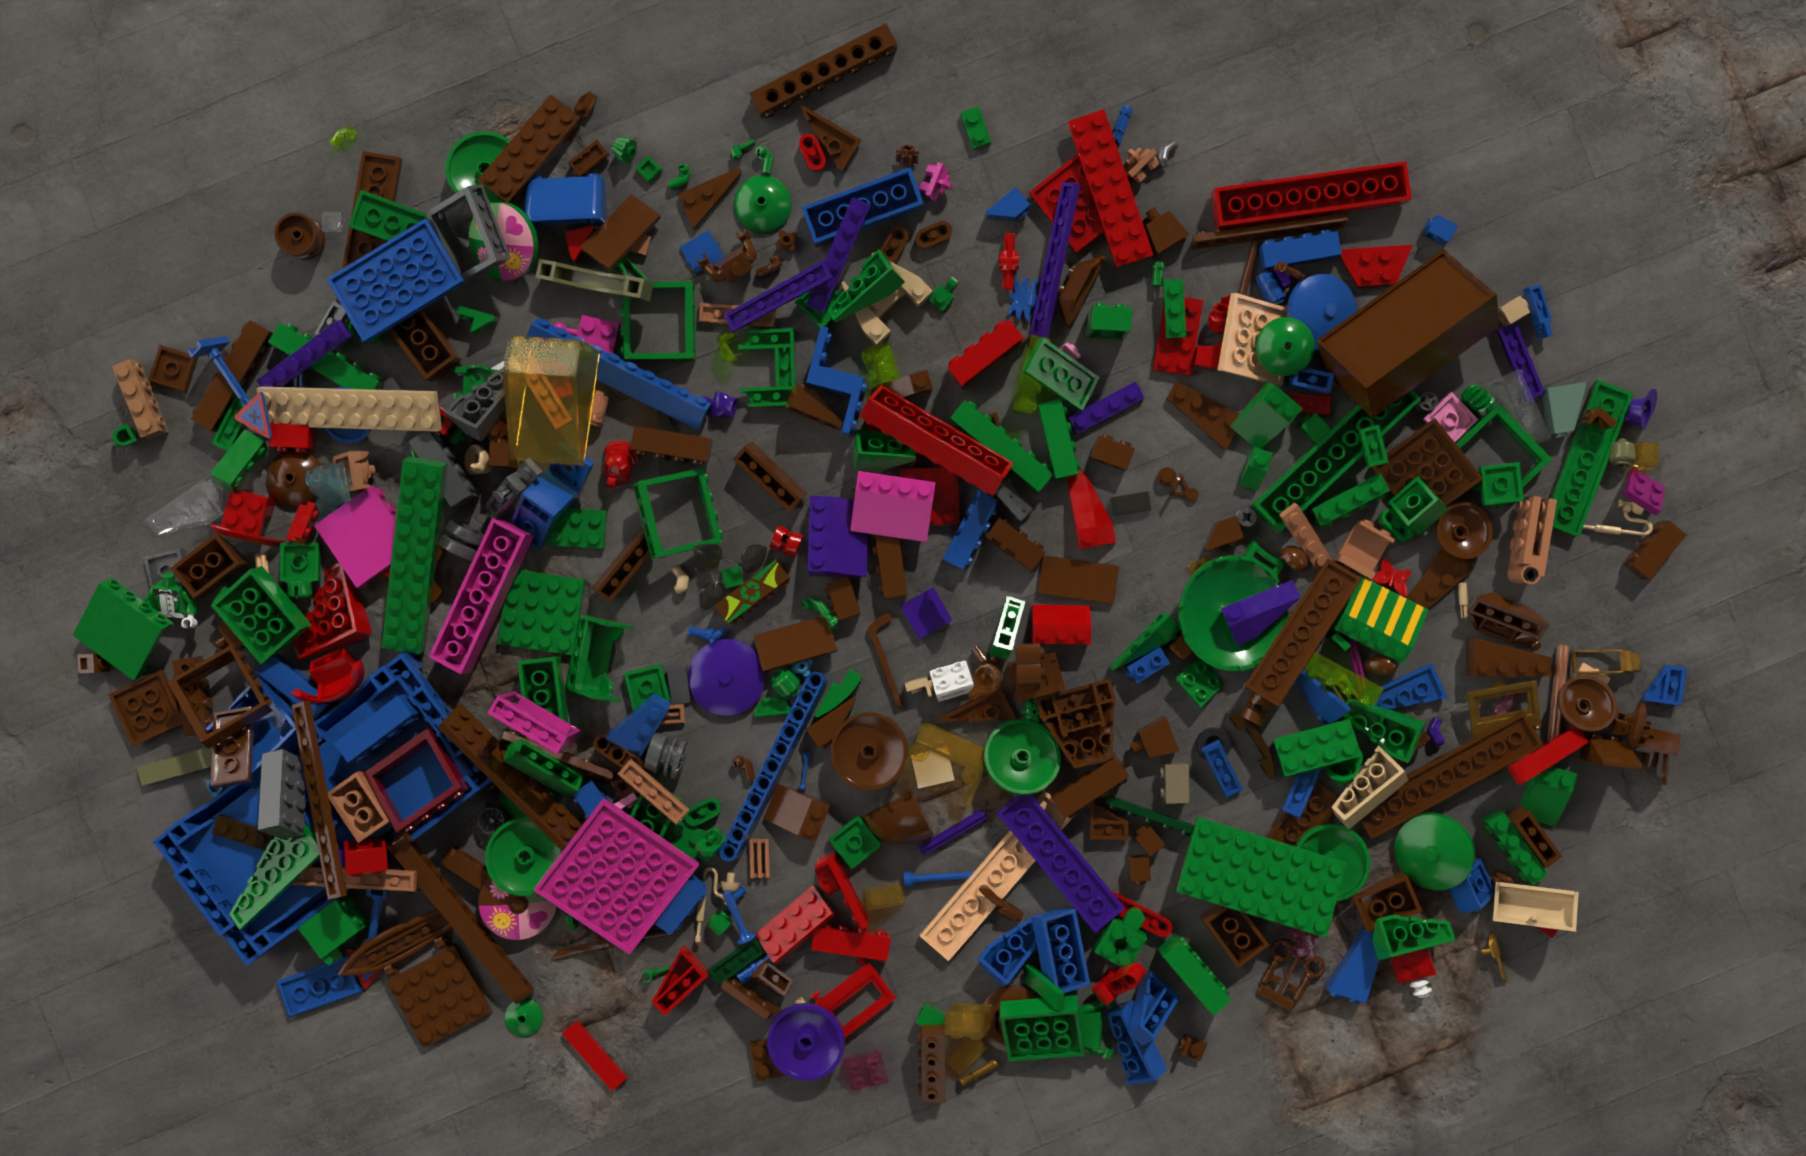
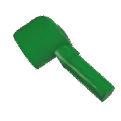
(736, 149)
(652, 973)

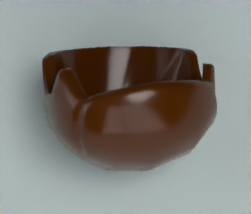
(1294, 557)

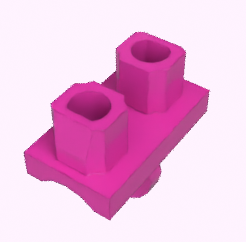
(938, 183)

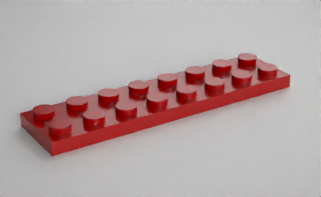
(1110, 188)

